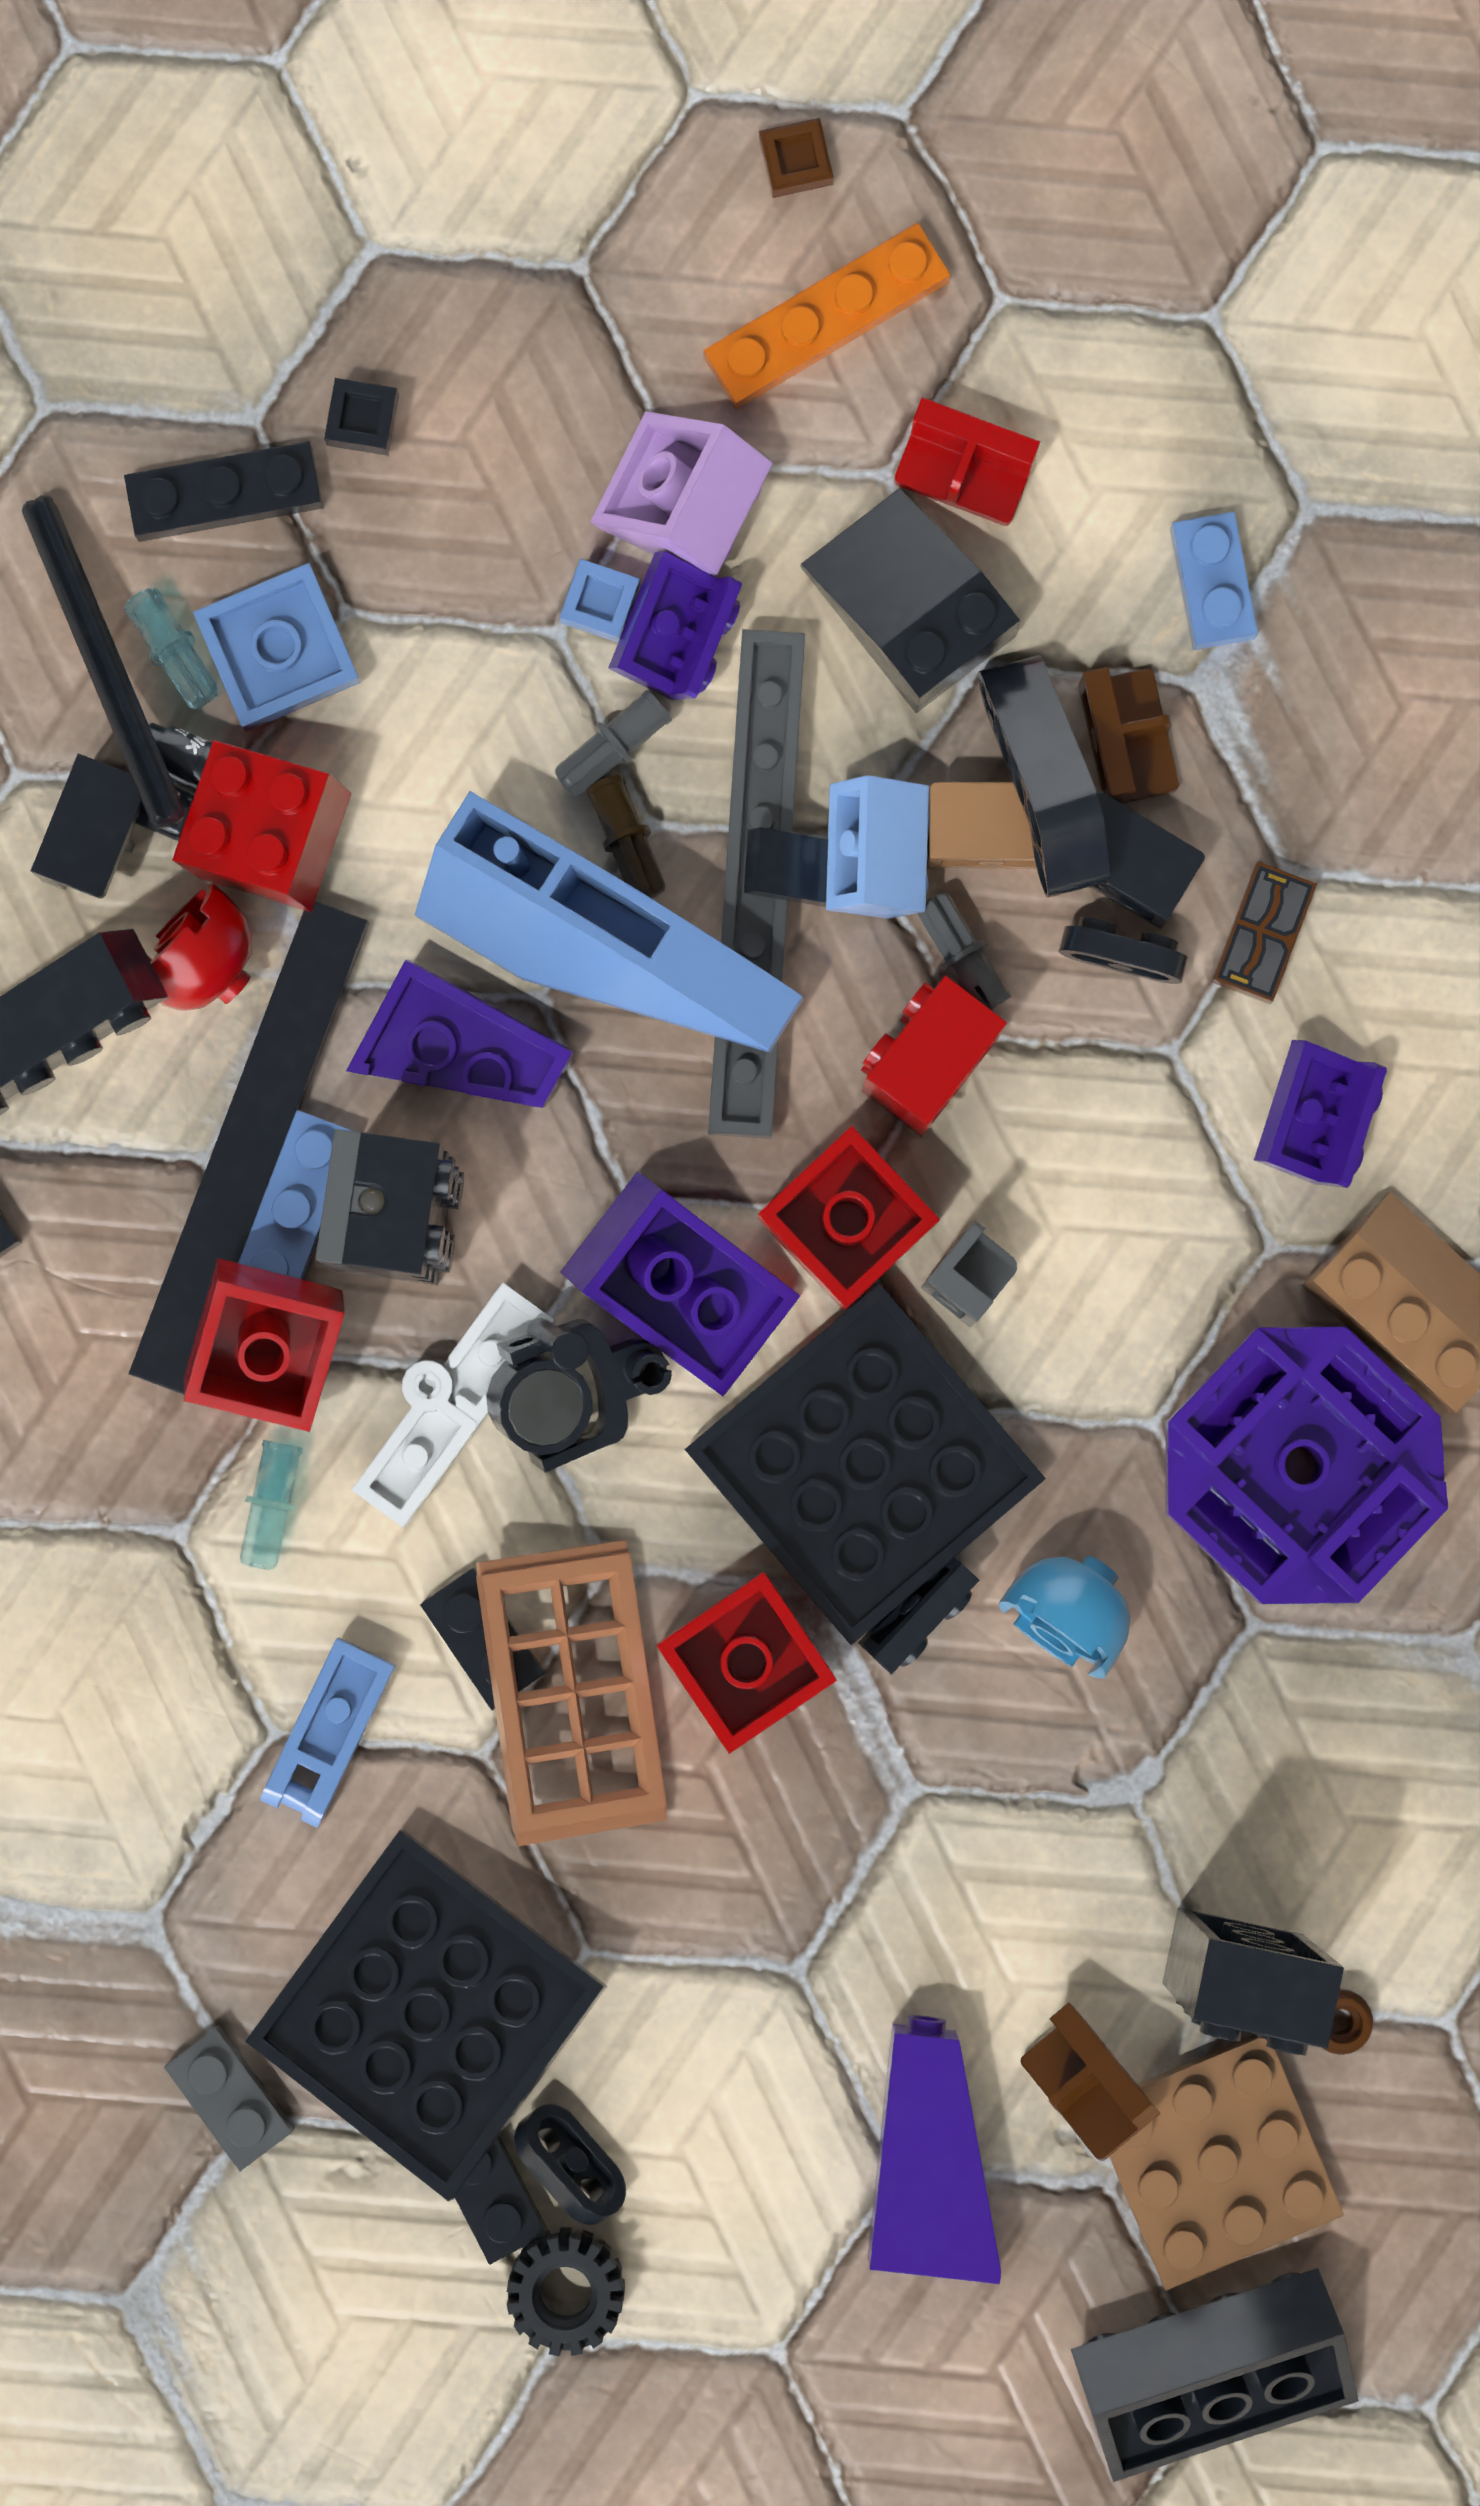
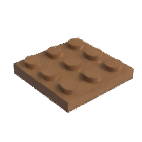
(1222, 2164)

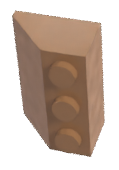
(1407, 1302)

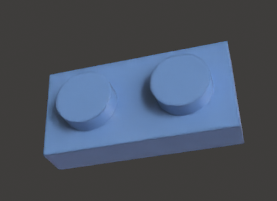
(1213, 581)

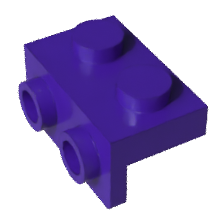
(676, 628)
(1320, 1115)

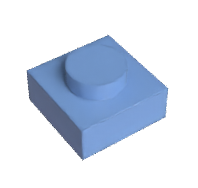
(599, 600)

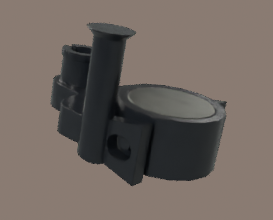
(547, 1403)

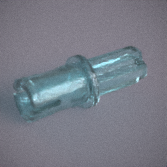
(171, 647)
(270, 1505)

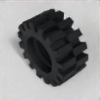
(558, 2330)

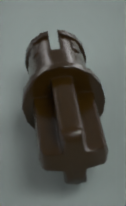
(626, 835)

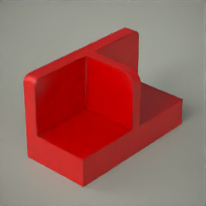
(966, 462)

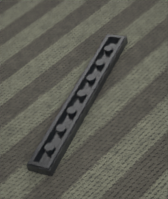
(252, 1134)

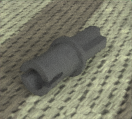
(612, 744)
(962, 951)

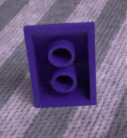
(679, 1284)

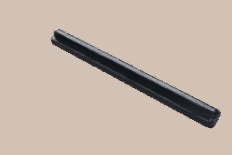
(103, 662)

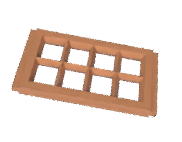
(590, 1812)

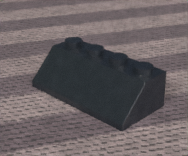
(1216, 2373)

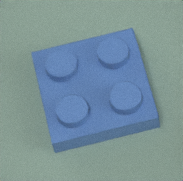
(276, 647)

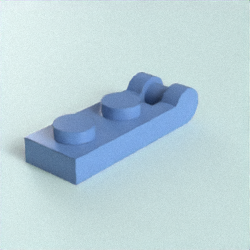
(329, 1729)

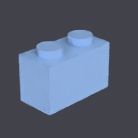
(877, 847)

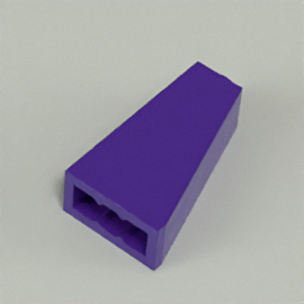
(929, 2176)

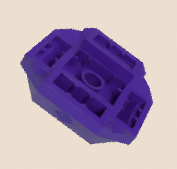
(1372, 1482)

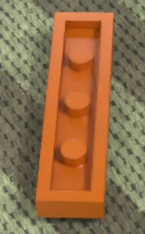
(826, 316)

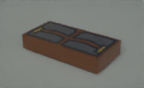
(1264, 932)

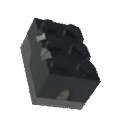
(389, 1207)

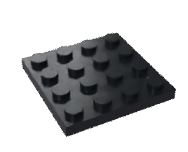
(865, 1464)
(426, 2014)

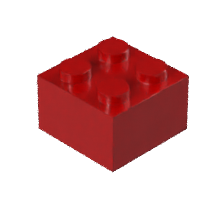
(262, 825)
(933, 1054)
(848, 1218)
(264, 1345)
(746, 1662)

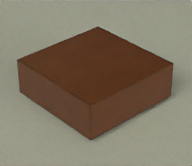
(796, 157)

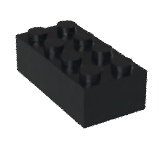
(1253, 1981)

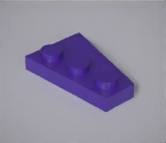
(457, 1042)

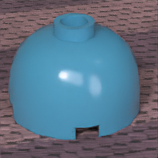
(1071, 1611)

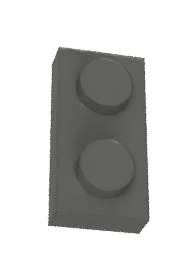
(229, 2098)

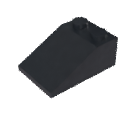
(912, 599)

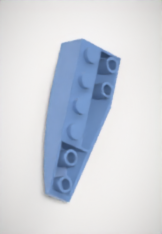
(590, 933)

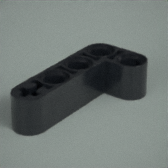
(1047, 775)

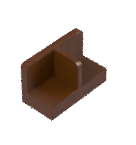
(1128, 734)
(1088, 2084)

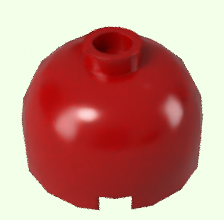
(203, 951)

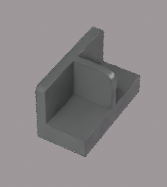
(971, 1275)

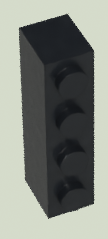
(71, 1007)

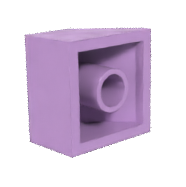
(682, 489)

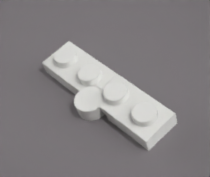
(445, 1409)

